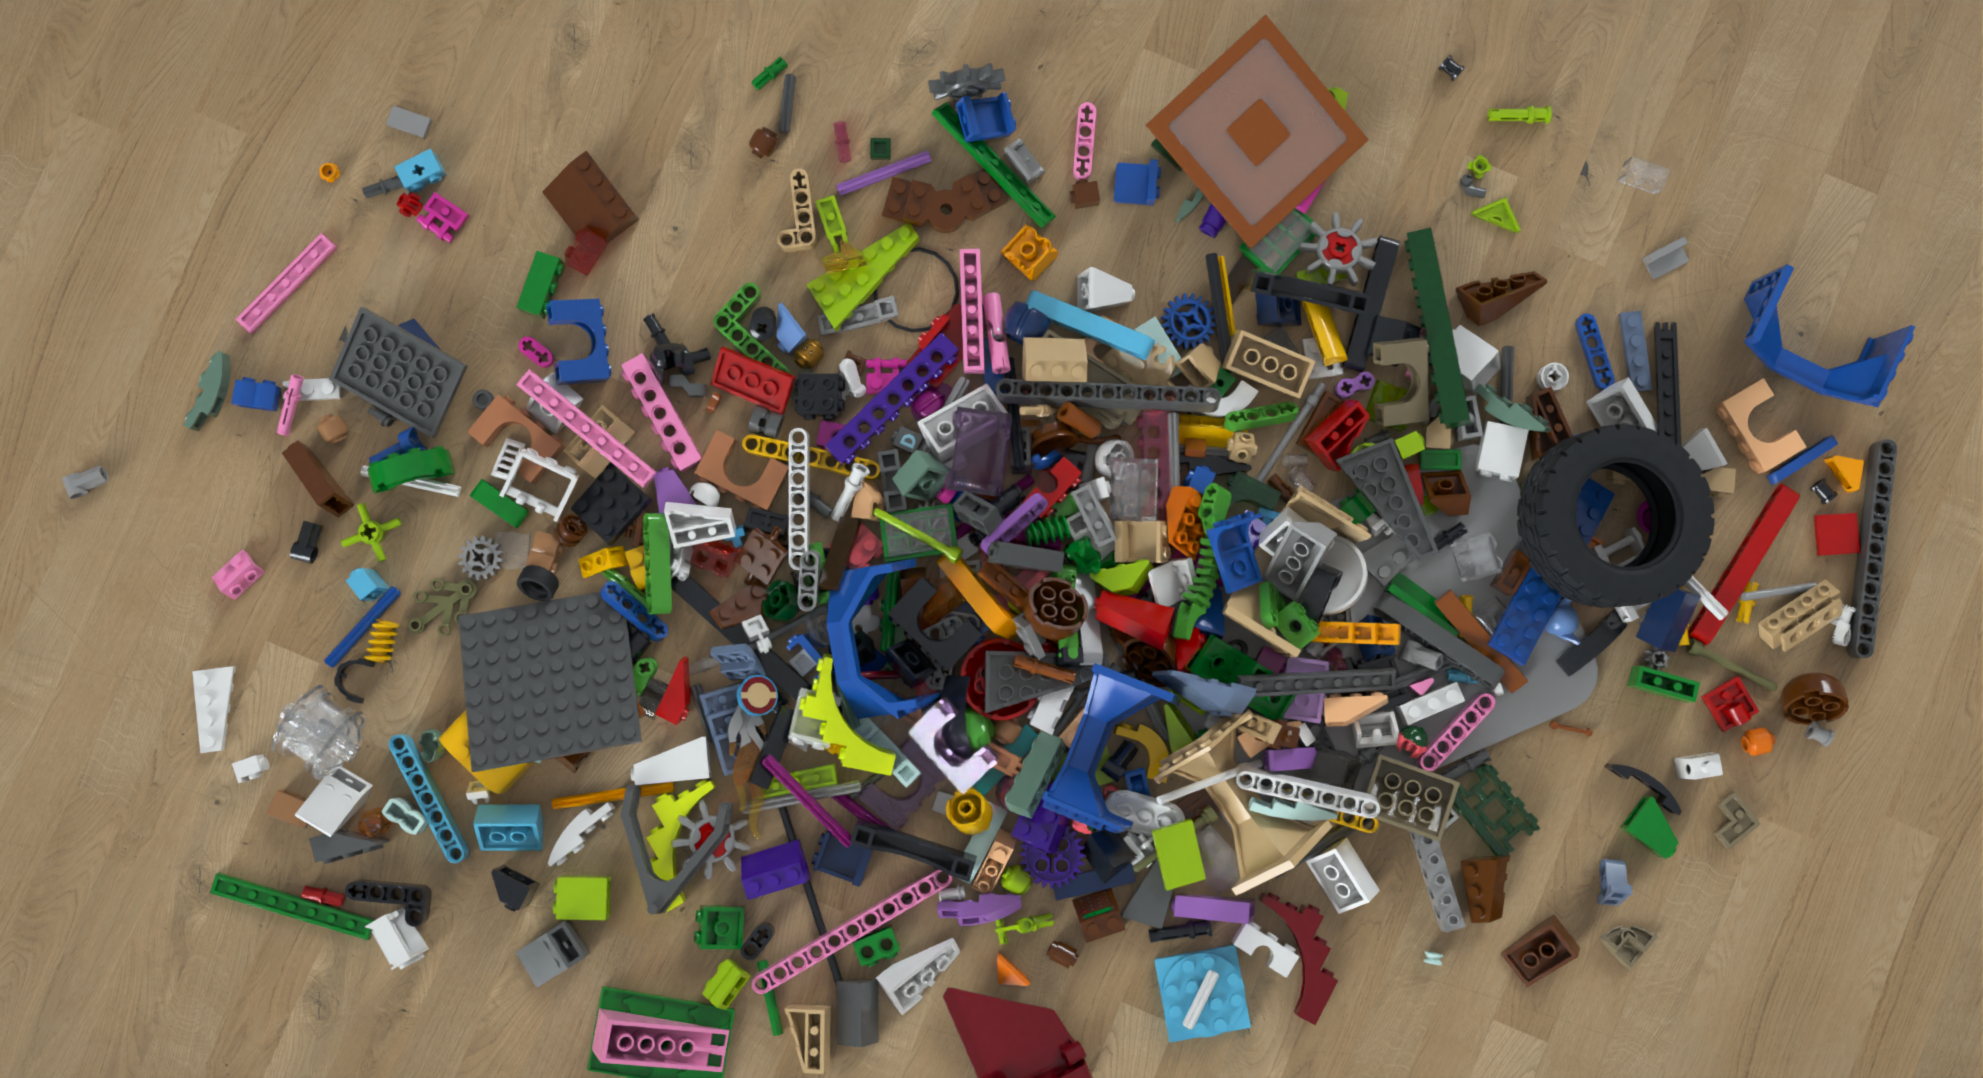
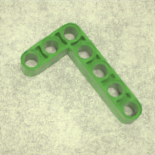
(734, 326)

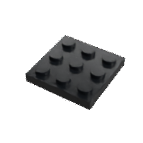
(611, 504)

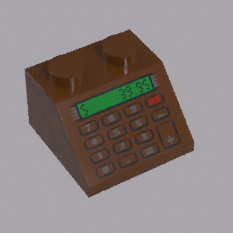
(1098, 915)

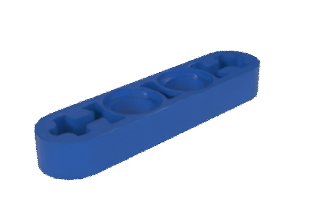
(1590, 352)
(1802, 459)
(632, 614)

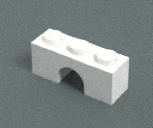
(1430, 703)
(1281, 957)

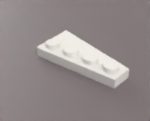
(212, 702)

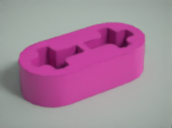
(539, 349)
(945, 495)

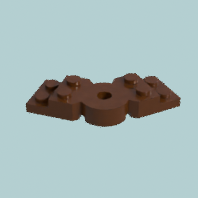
(920, 203)

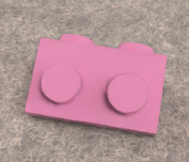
(237, 575)

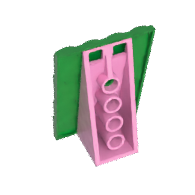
(658, 1036)

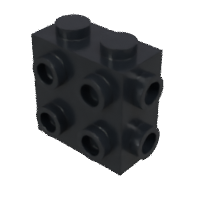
(820, 396)

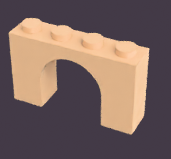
(1735, 413)

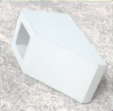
(1100, 488)

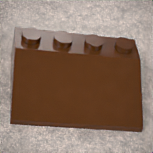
(588, 198)

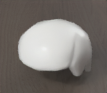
(705, 493)

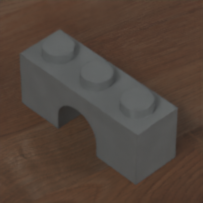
(889, 466)

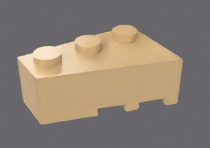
(812, 1035)

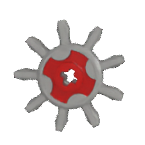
(1339, 239)
(701, 830)

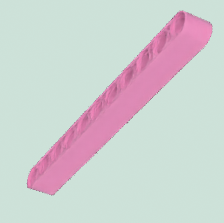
(846, 938)

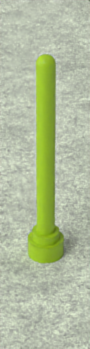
(952, 553)

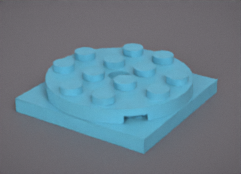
(1180, 980)

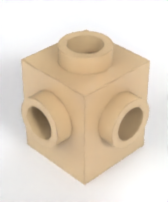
(1241, 447)

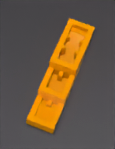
(1359, 633)

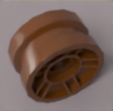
(570, 530)

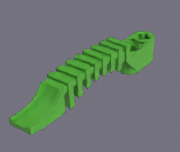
(1212, 509)

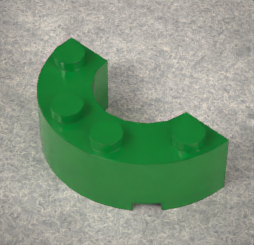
(409, 467)

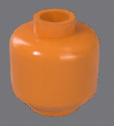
(1758, 741)

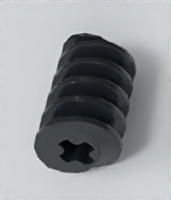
(763, 331)

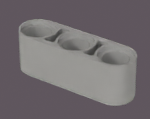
(803, 588)

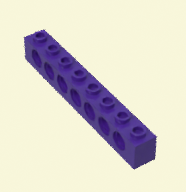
(939, 346)

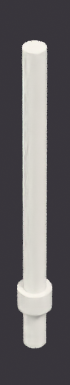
(1206, 782)

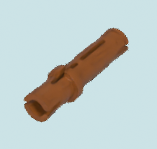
(1047, 669)

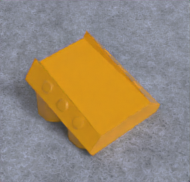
(1030, 252)

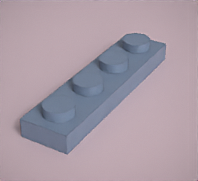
(1635, 350)

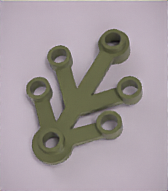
(444, 604)

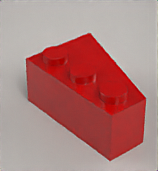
(1337, 433)

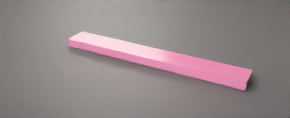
(586, 428)

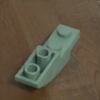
(215, 385)
(1517, 415)

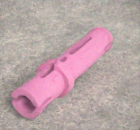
(292, 397)

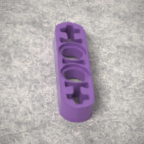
(1029, 509)

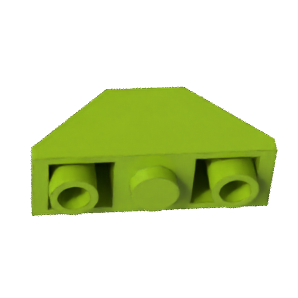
(1124, 578)

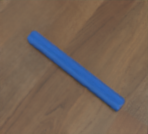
(362, 626)

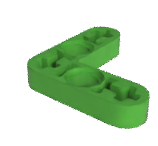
(1270, 604)

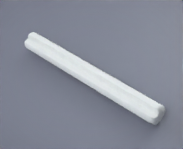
(427, 484)

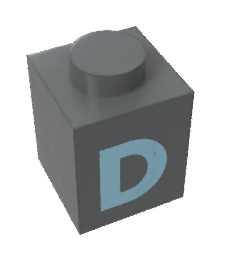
(906, 440)

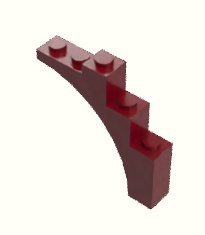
(1316, 984)

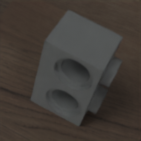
(977, 513)

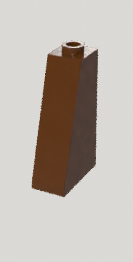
(317, 479)

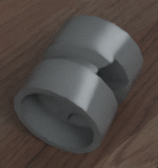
(772, 425)

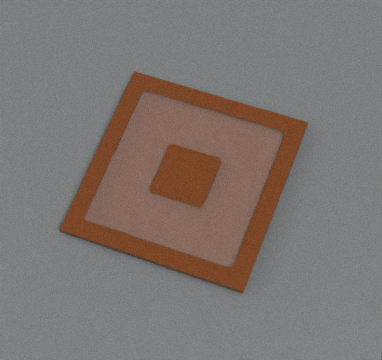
(1257, 132)

